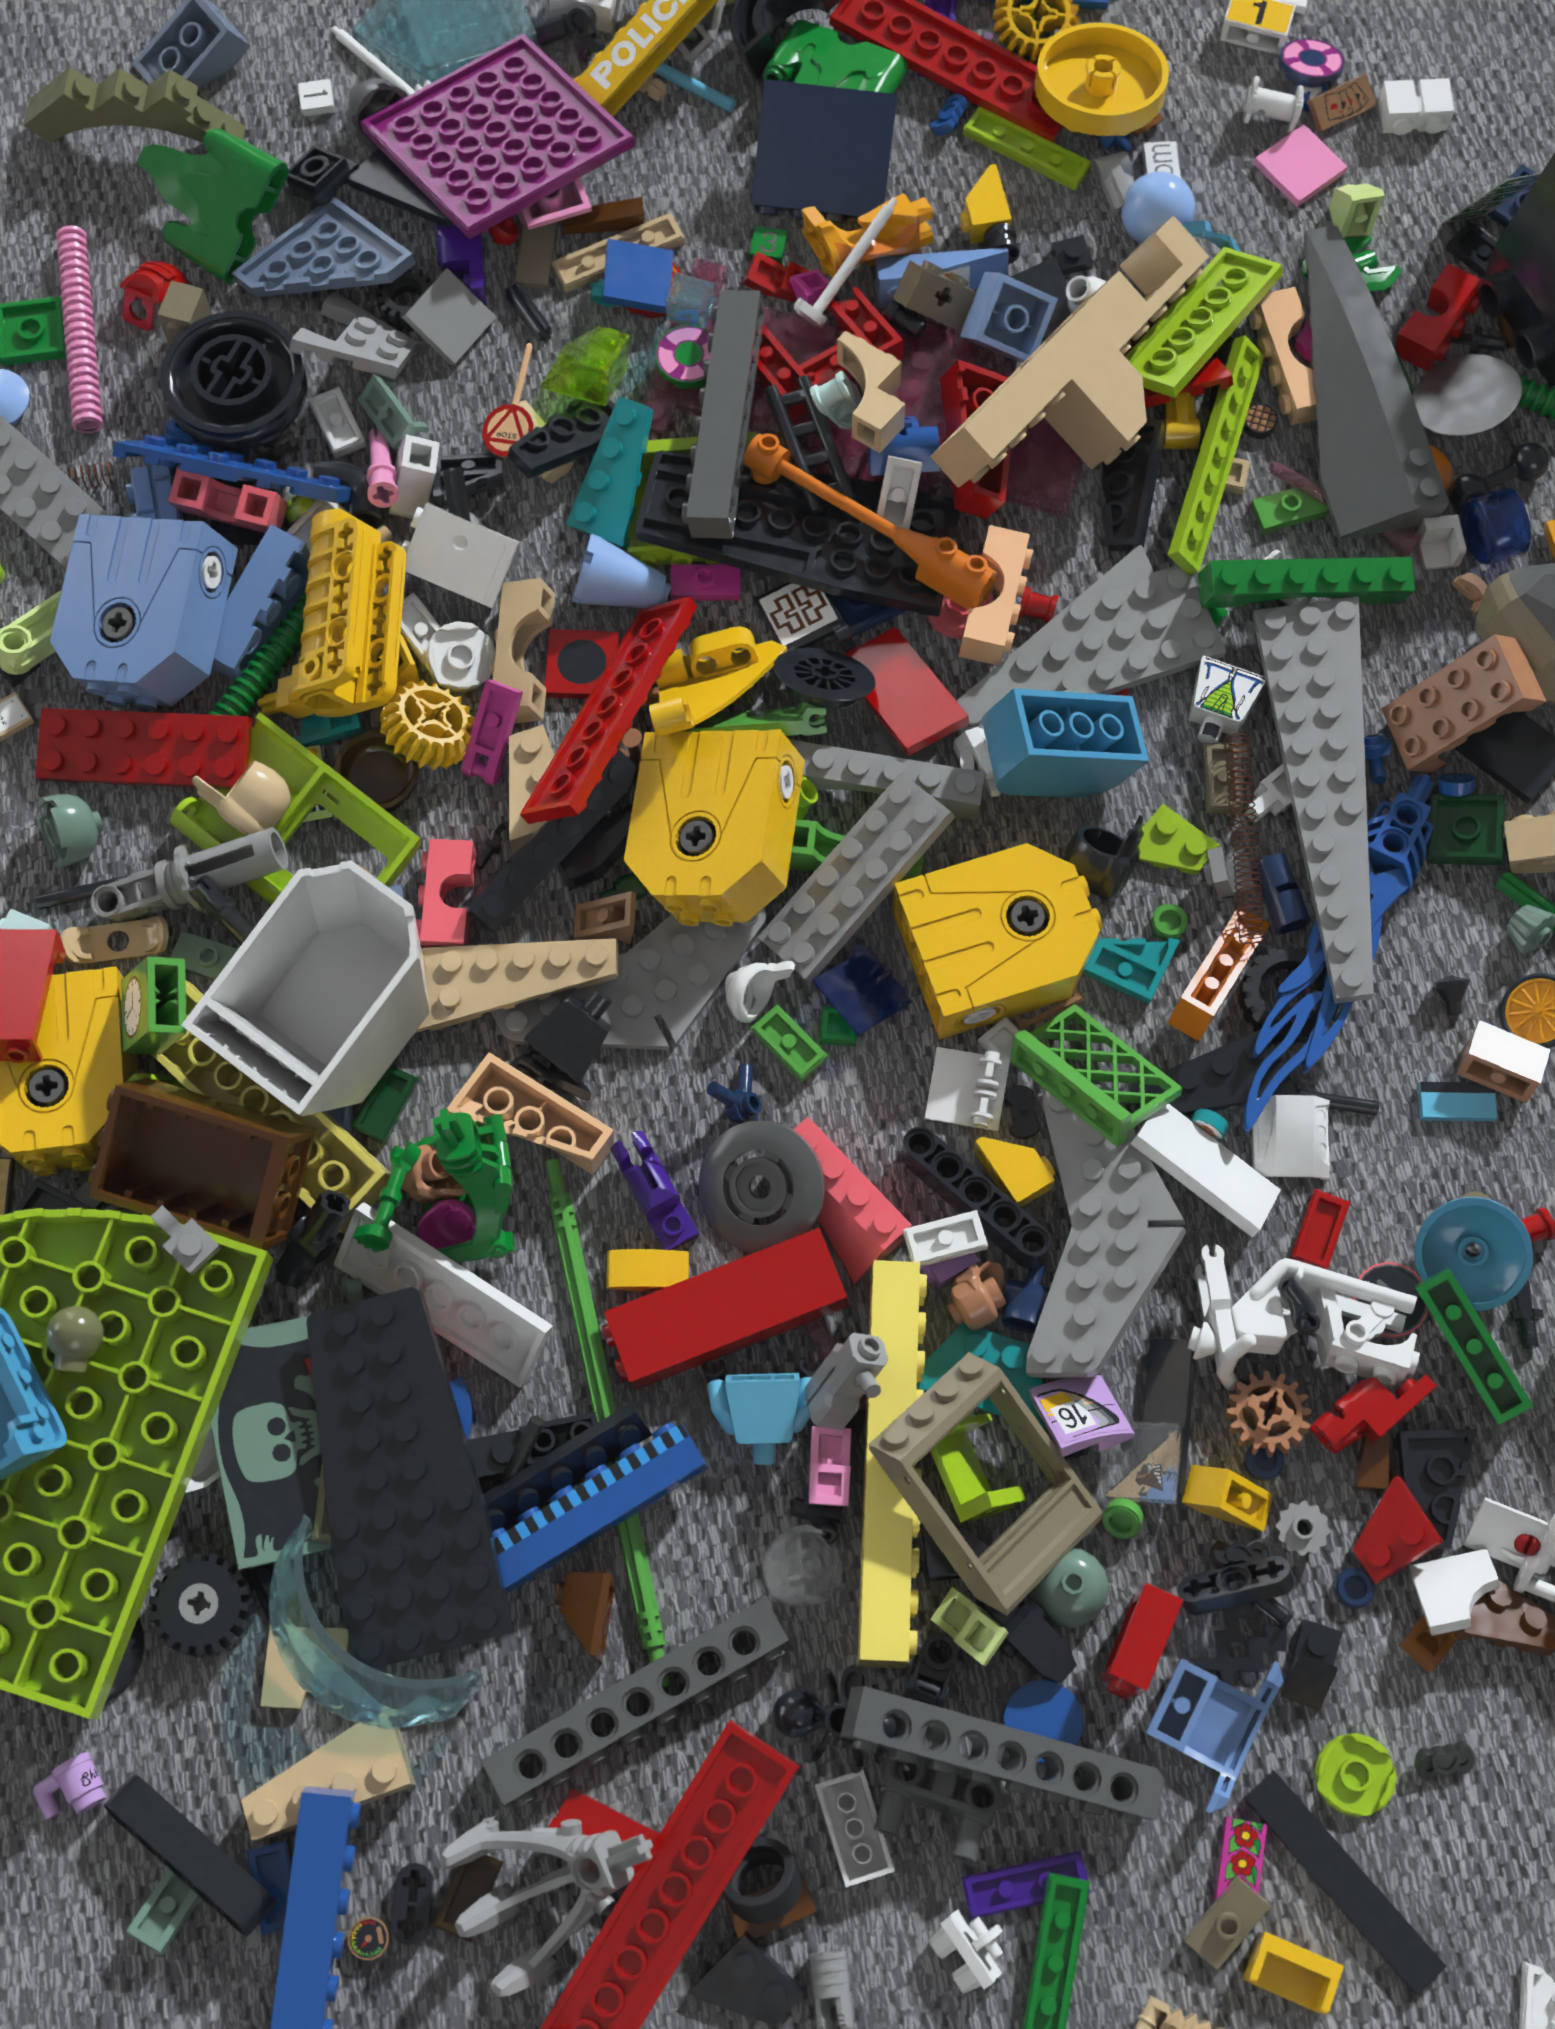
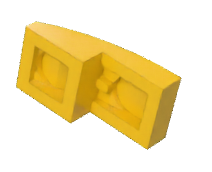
(645, 1269)

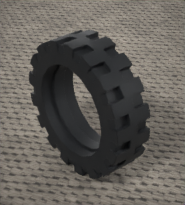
(1249, 989)

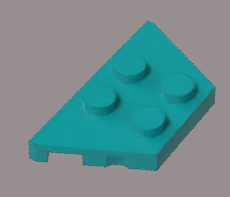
(991, 1347)

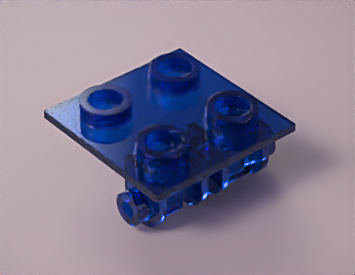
(862, 990)

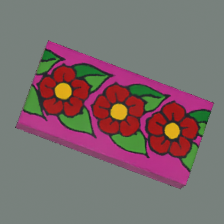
(1241, 1853)

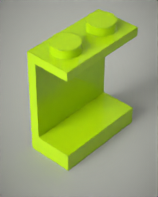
(965, 1476)

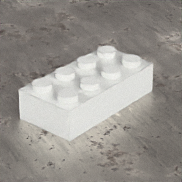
(850, 1824)

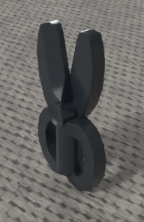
(551, 1078)

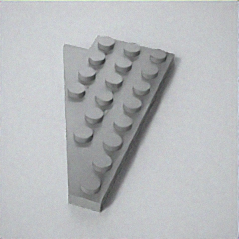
(1110, 638)

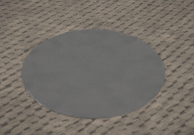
(1467, 394)

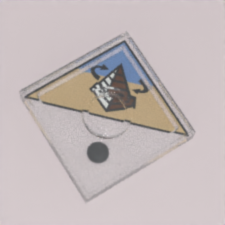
(1144, 1466)

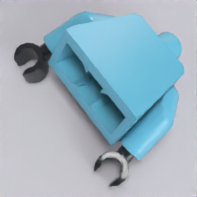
(760, 1407)

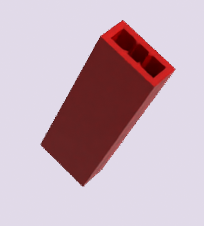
(724, 1309)

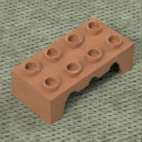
(1462, 701)

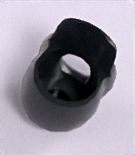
(1105, 858)

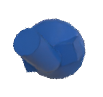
(1375, 749)

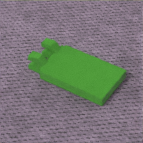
(789, 720)

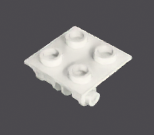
(967, 1088)

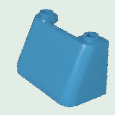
(27, 1416)

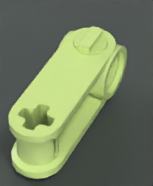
(28, 638)

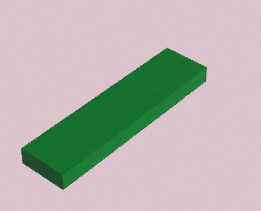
(1056, 1952)

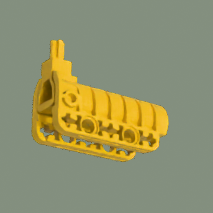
(345, 622)

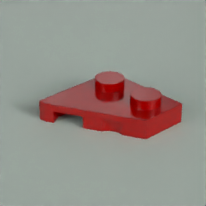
(1395, 1534)

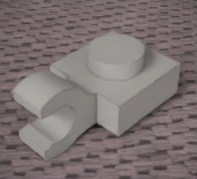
(188, 1243)

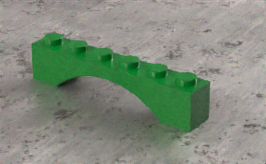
(1259, 580)

